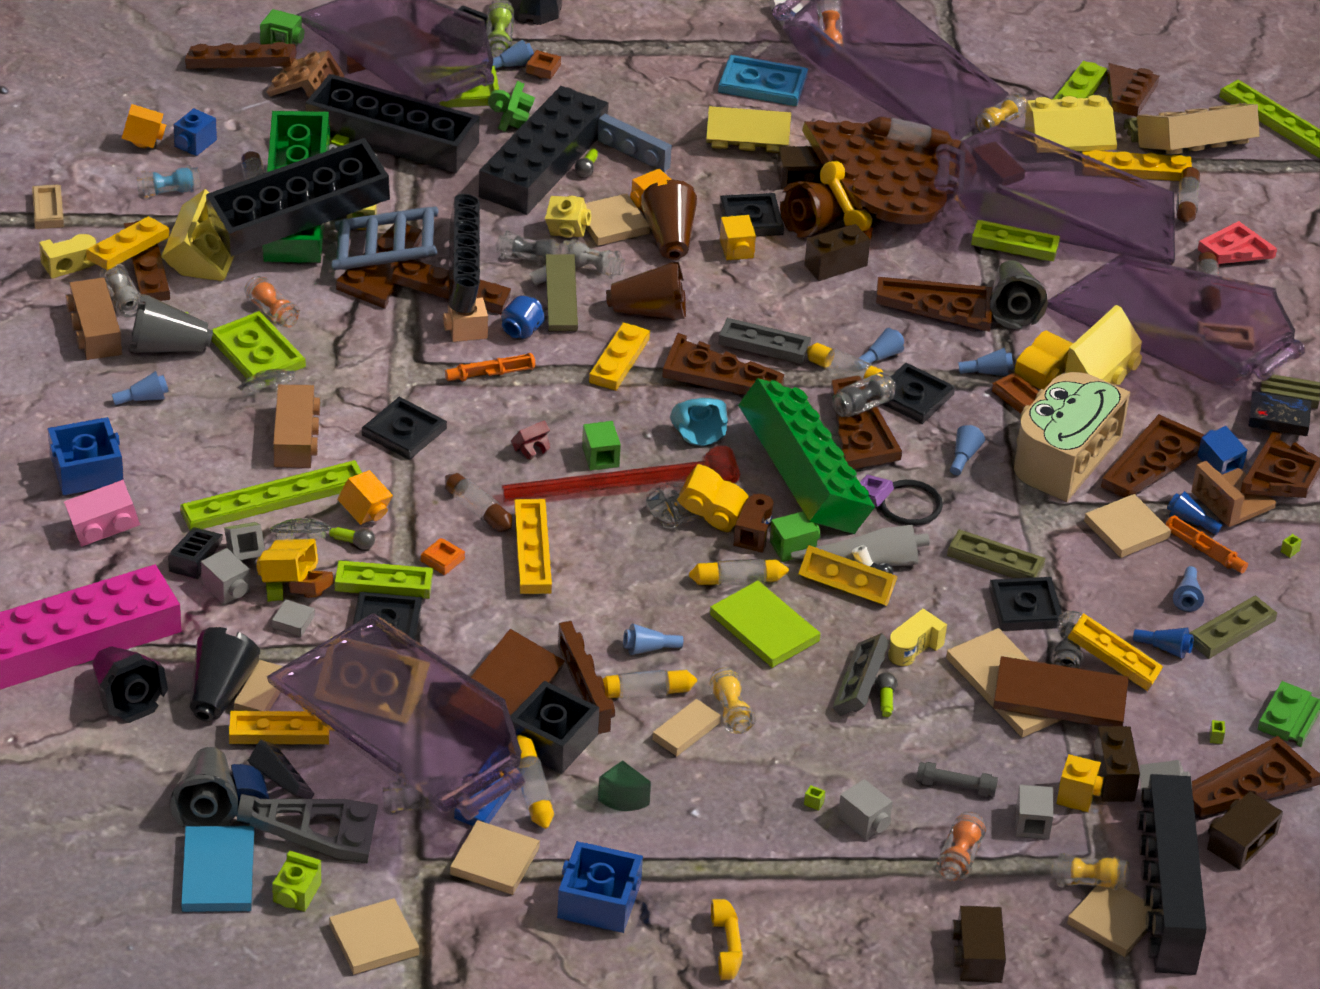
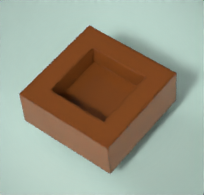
(543, 64)
(313, 584)

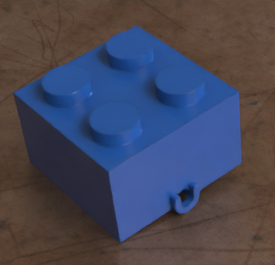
(85, 455)
(599, 886)

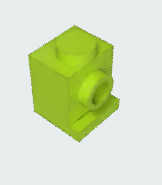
(297, 881)

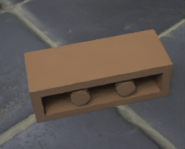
(94, 318)
(296, 426)

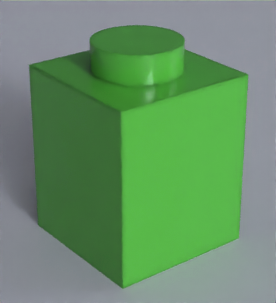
(601, 445)
(793, 534)

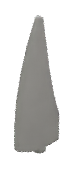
(887, 545)

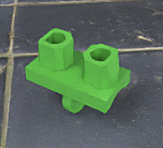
(514, 107)

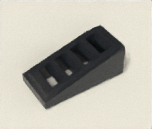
(187, 555)
(274, 764)

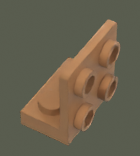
(305, 73)
(1224, 497)

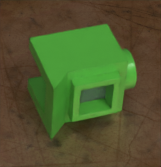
(281, 27)

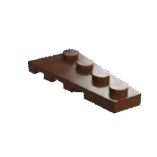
(1130, 88)
(374, 281)
(943, 301)
(710, 369)
(866, 436)
(1151, 456)
(1265, 771)

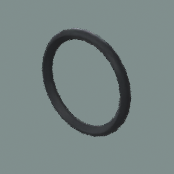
(933, 491)

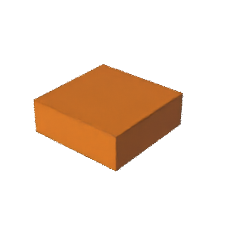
(442, 556)

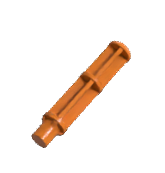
(492, 367)
(1206, 544)

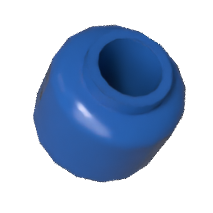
(522, 317)

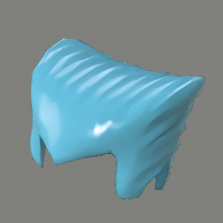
(700, 420)

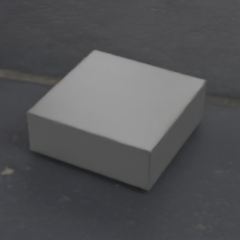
(293, 618)

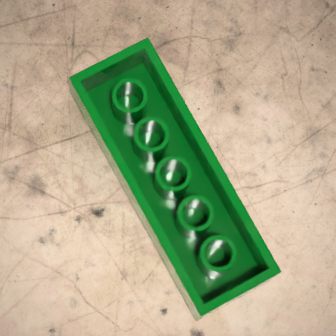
(292, 139)
(806, 456)

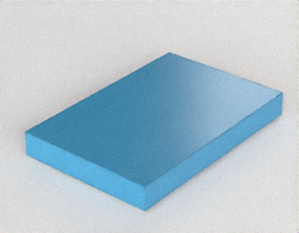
(763, 80)
(218, 868)

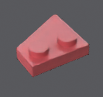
(1237, 244)

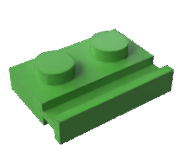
(1290, 713)

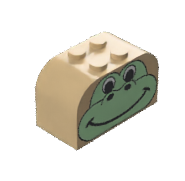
(1069, 432)

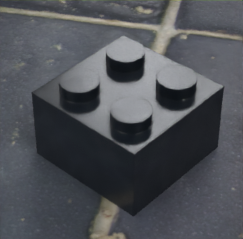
(557, 724)

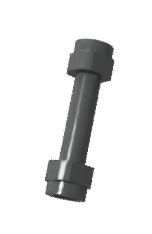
(985, 784)

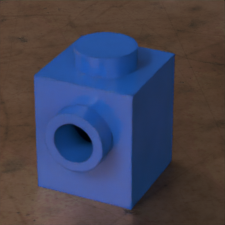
(195, 132)
(1222, 450)

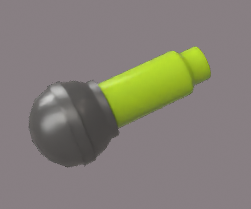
(584, 167)
(361, 538)
(886, 685)

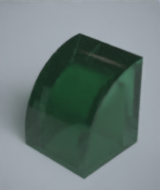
(624, 788)

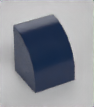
(249, 781)

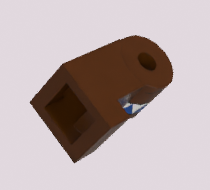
(753, 523)

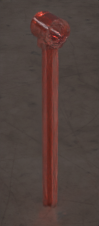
(719, 459)

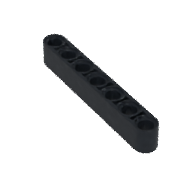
(464, 253)

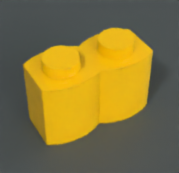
(1043, 359)
(712, 498)
(288, 560)

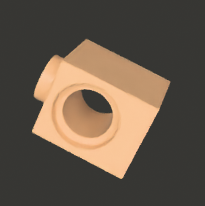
(467, 325)

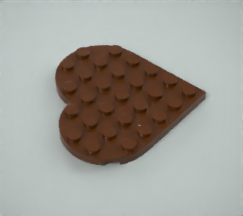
(880, 172)

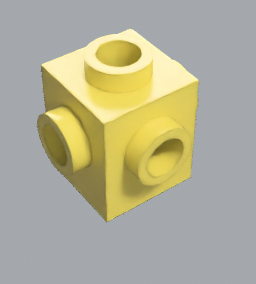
(567, 216)

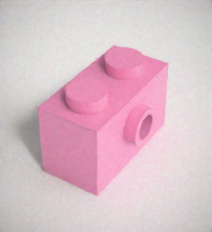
(102, 513)

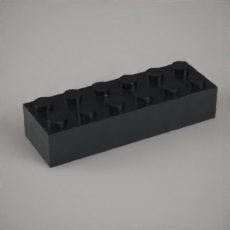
(397, 122)
(542, 150)
(298, 196)
(1171, 874)

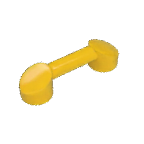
(831, 174)
(725, 916)

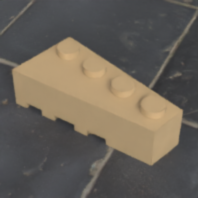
(1198, 128)

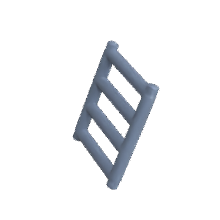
(371, 224)

